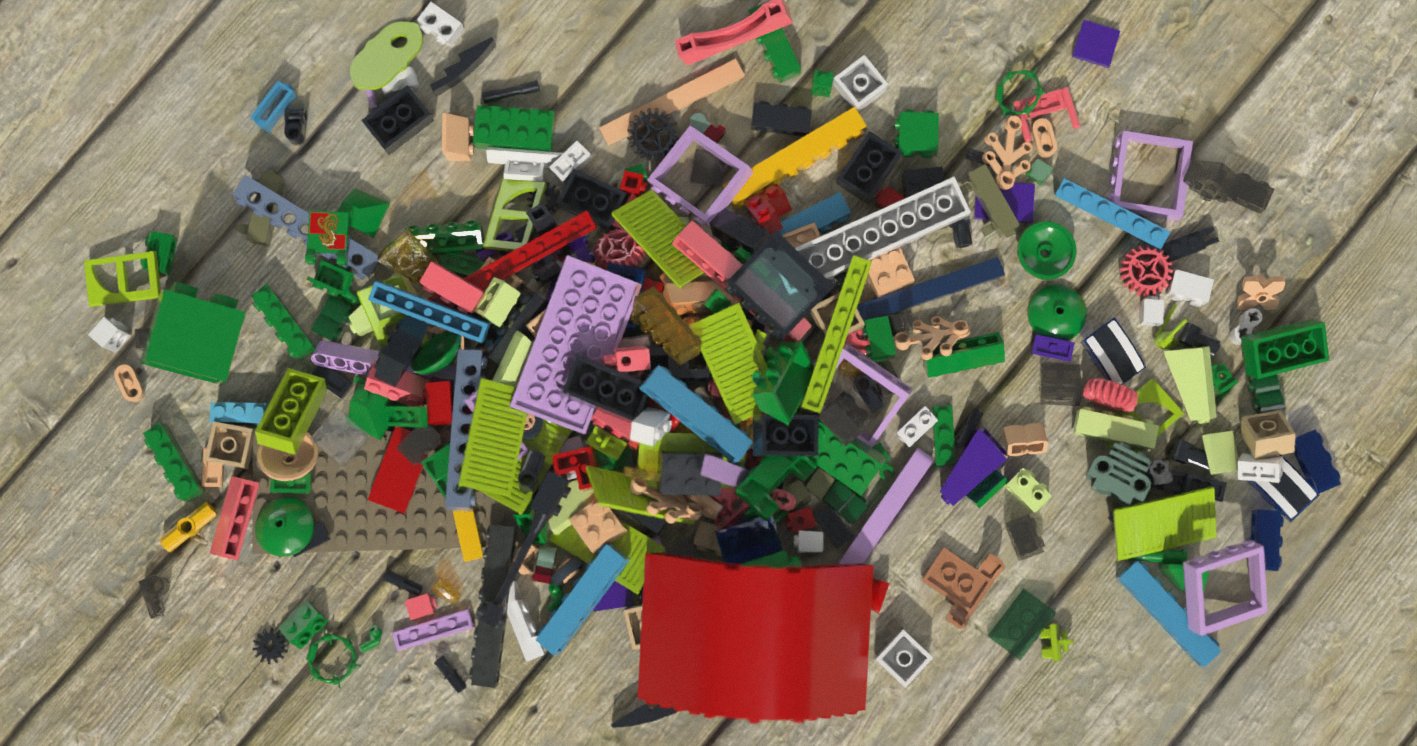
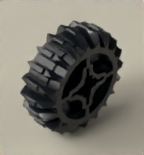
(645, 119)

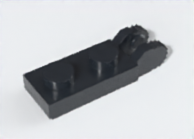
(1188, 244)

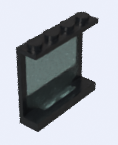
(778, 285)

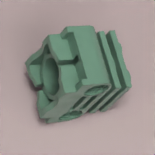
(1123, 472)

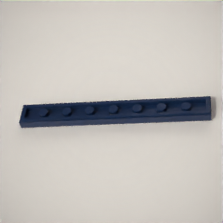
(931, 289)

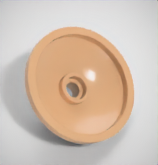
(275, 464)

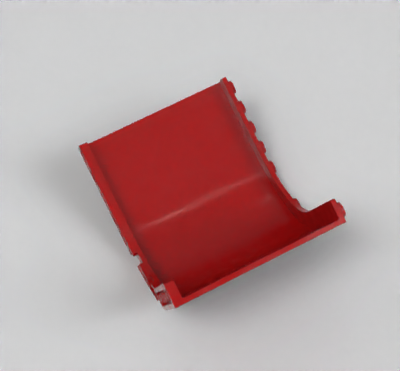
(755, 638)

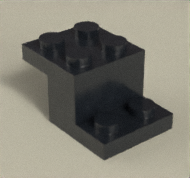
(678, 371)

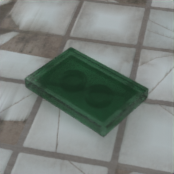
(1022, 624)

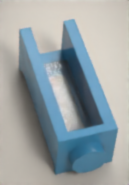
(273, 106)

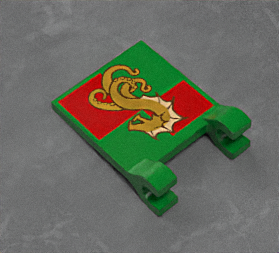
(327, 235)

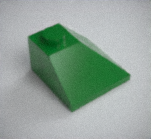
(364, 212)
(369, 411)
(1175, 575)

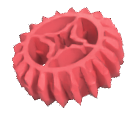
(619, 249)
(1140, 267)
(1110, 395)

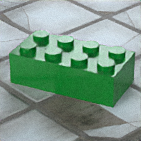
(514, 128)
(1285, 348)
(851, 465)

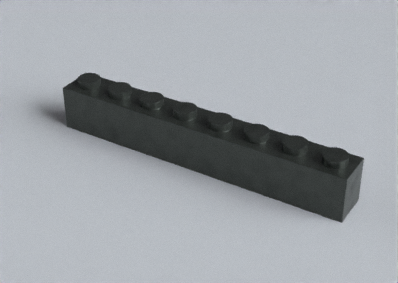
(488, 639)

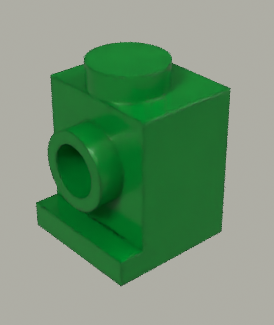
(822, 83)
(1222, 385)

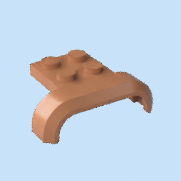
(962, 583)

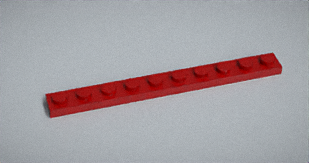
(529, 253)

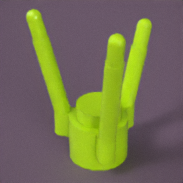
(1164, 340)

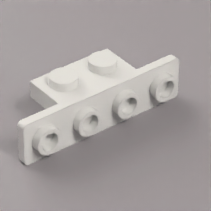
(522, 164)
(523, 624)

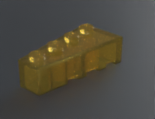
(407, 257)
(665, 325)

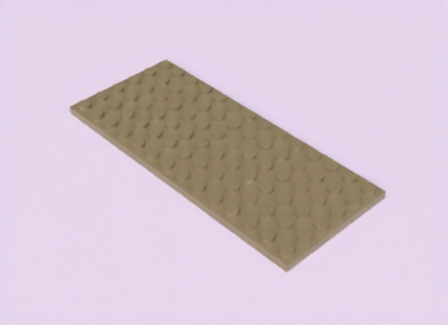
(357, 524)

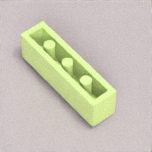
(1115, 429)

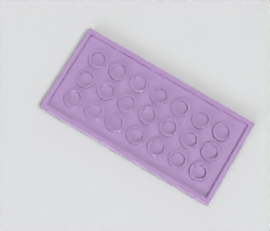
(581, 319)

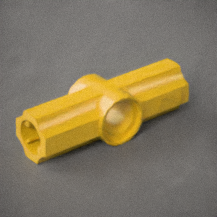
(178, 534)

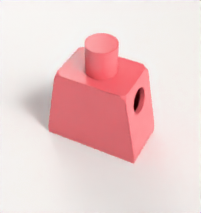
(637, 358)

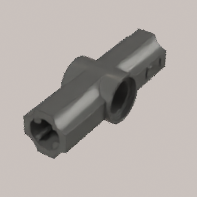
(1161, 472)

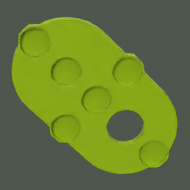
(381, 61)

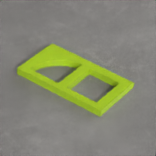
(508, 190)
(99, 295)
(376, 323)
(1152, 393)

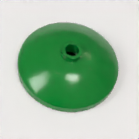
(1053, 239)
(1045, 319)
(437, 353)
(294, 532)

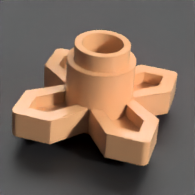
(1261, 291)

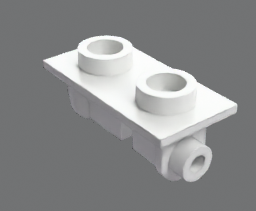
(916, 426)

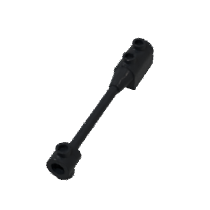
(545, 505)

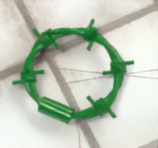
(1000, 89)
(312, 652)

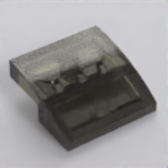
(1060, 384)

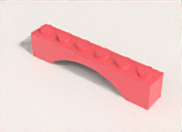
(766, 19)

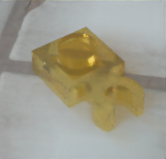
(648, 473)

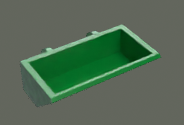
(783, 381)

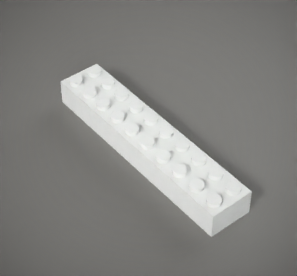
(887, 228)

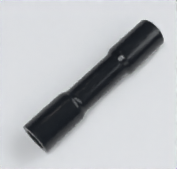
(522, 89)

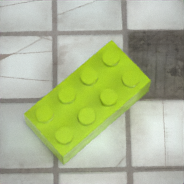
(291, 411)

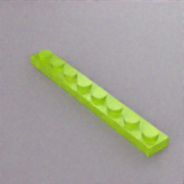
(836, 334)

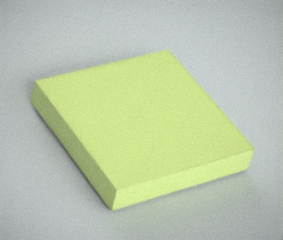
(1221, 452)

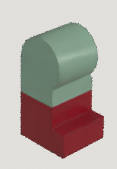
(700, 123)
(545, 564)

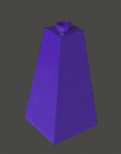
(976, 463)

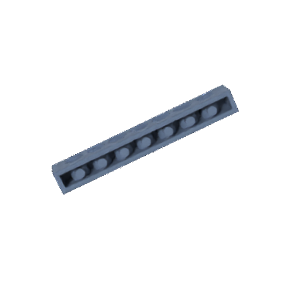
(249, 187)
(465, 360)

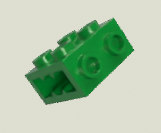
(917, 133)

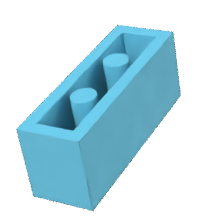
(237, 413)

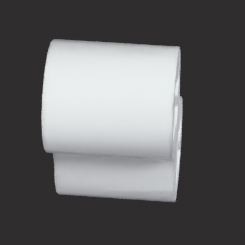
(403, 79)
(1245, 325)

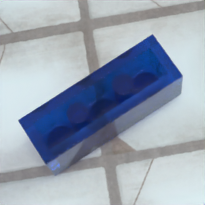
(1316, 461)
(1266, 532)

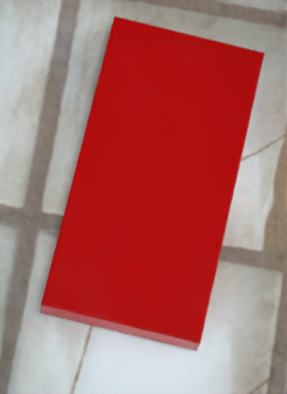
(395, 477)

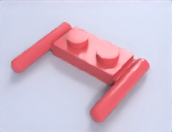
(1048, 103)

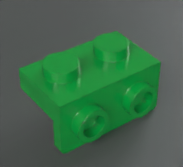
(332, 278)
(303, 625)

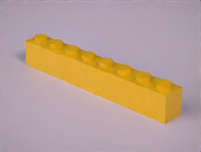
(801, 154)

